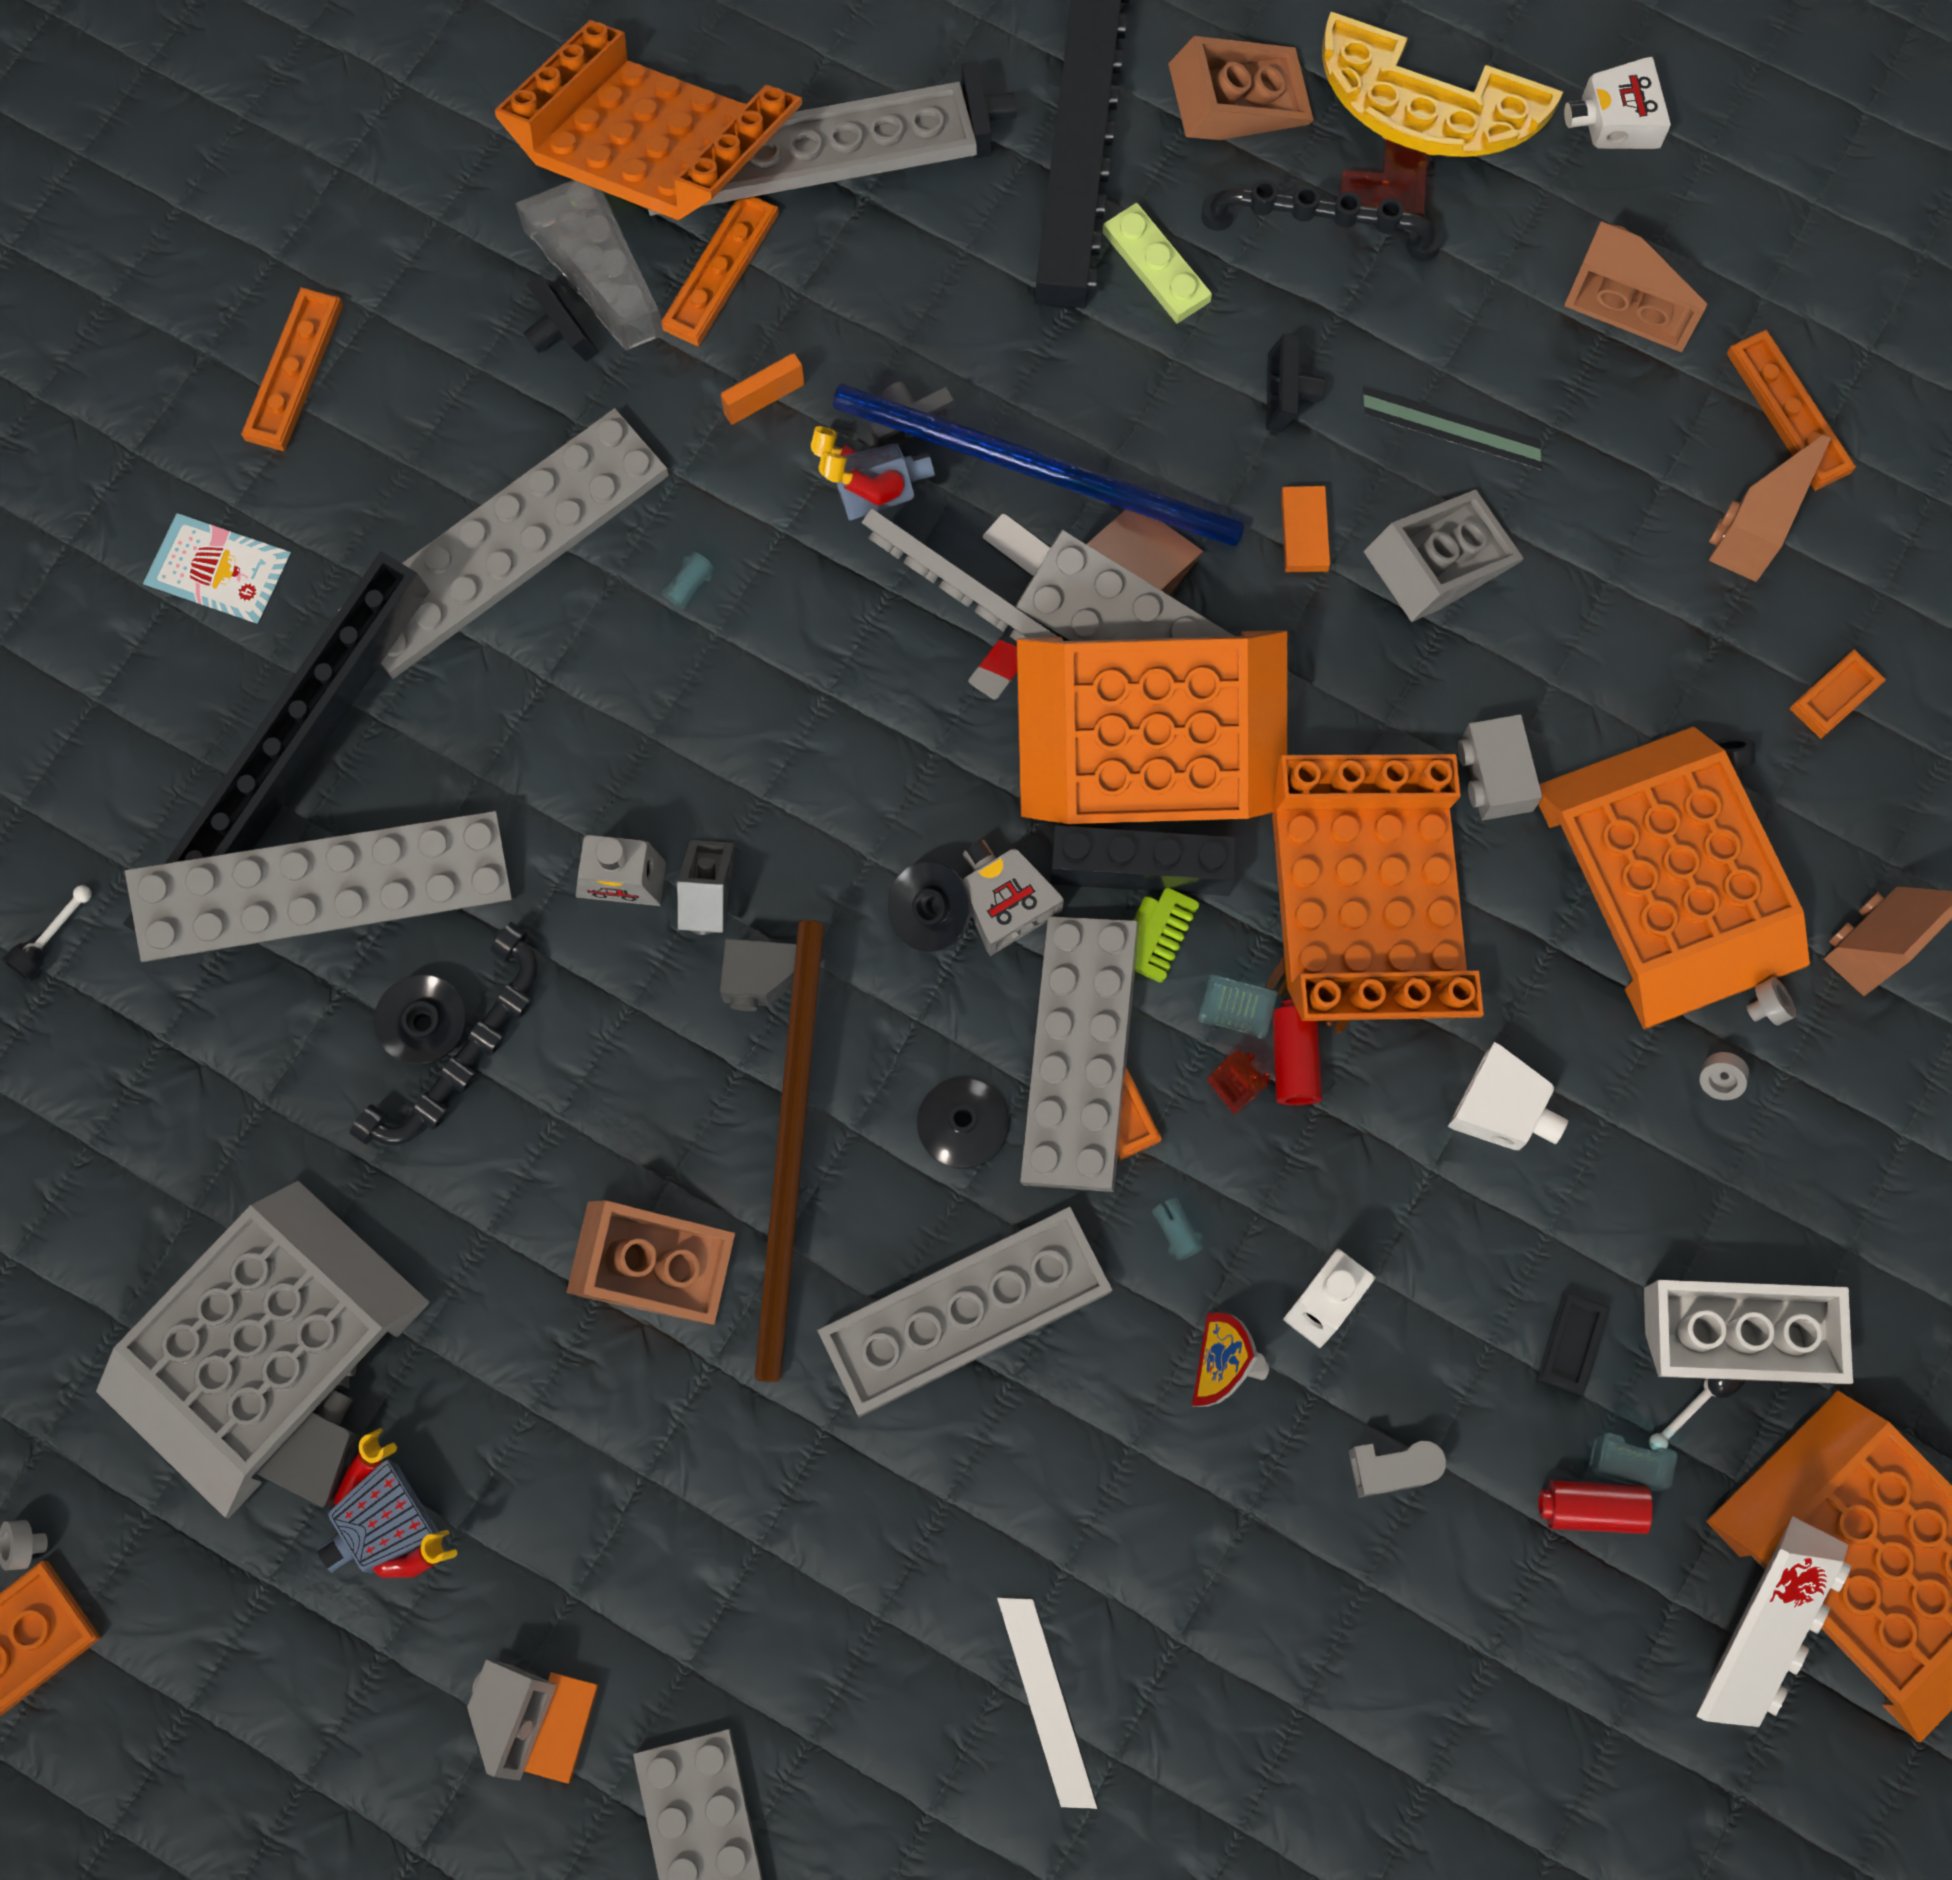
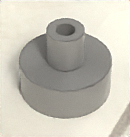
(1772, 1002)
(1724, 1076)
(19, 1544)

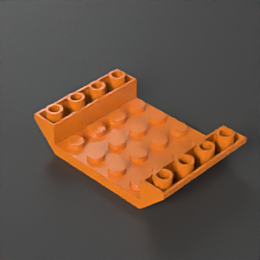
(635, 127)
(1151, 727)
(1680, 873)
(1371, 888)
(1894, 1511)

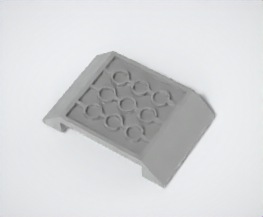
(254, 1341)

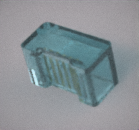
(1237, 1006)
(1631, 1463)

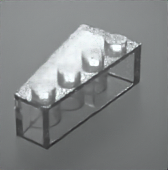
(589, 249)

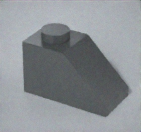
(705, 886)
(756, 973)

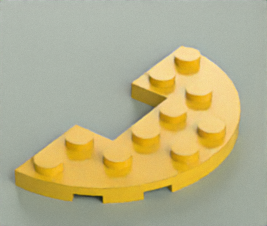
(1423, 110)

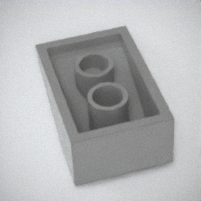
(1442, 554)

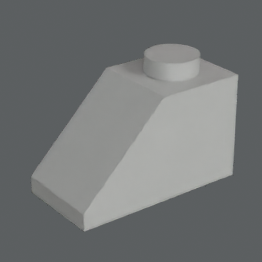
(507, 1716)

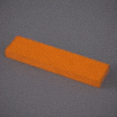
(719, 269)
(292, 369)
(1788, 404)

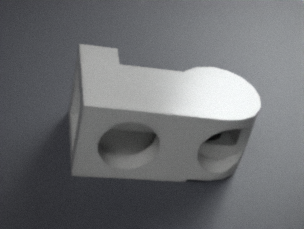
(1408, 1469)

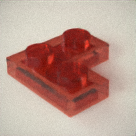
(1400, 179)

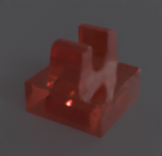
(1238, 1081)

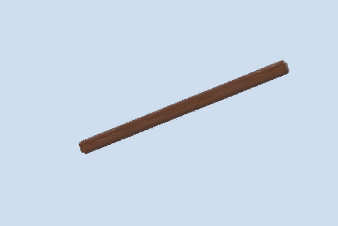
(789, 1151)

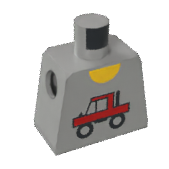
(618, 871)
(1007, 896)

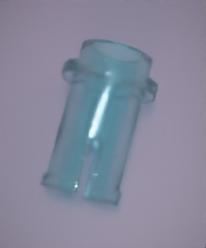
(688, 579)
(1179, 1232)

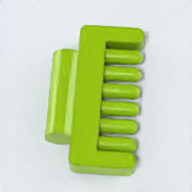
(1152, 923)

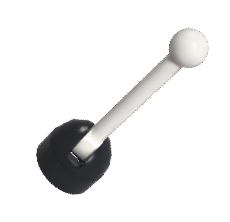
(27, 957)
(1712, 1387)

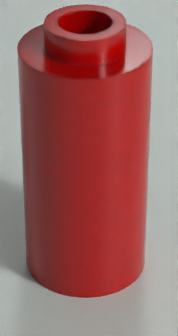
(1296, 1057)
(1596, 1507)

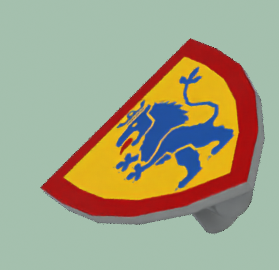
(1225, 1360)

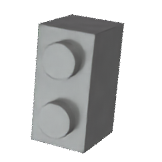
(1499, 767)

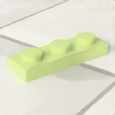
(1157, 263)

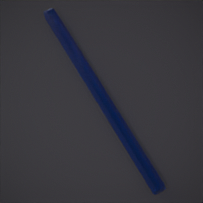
(1037, 464)

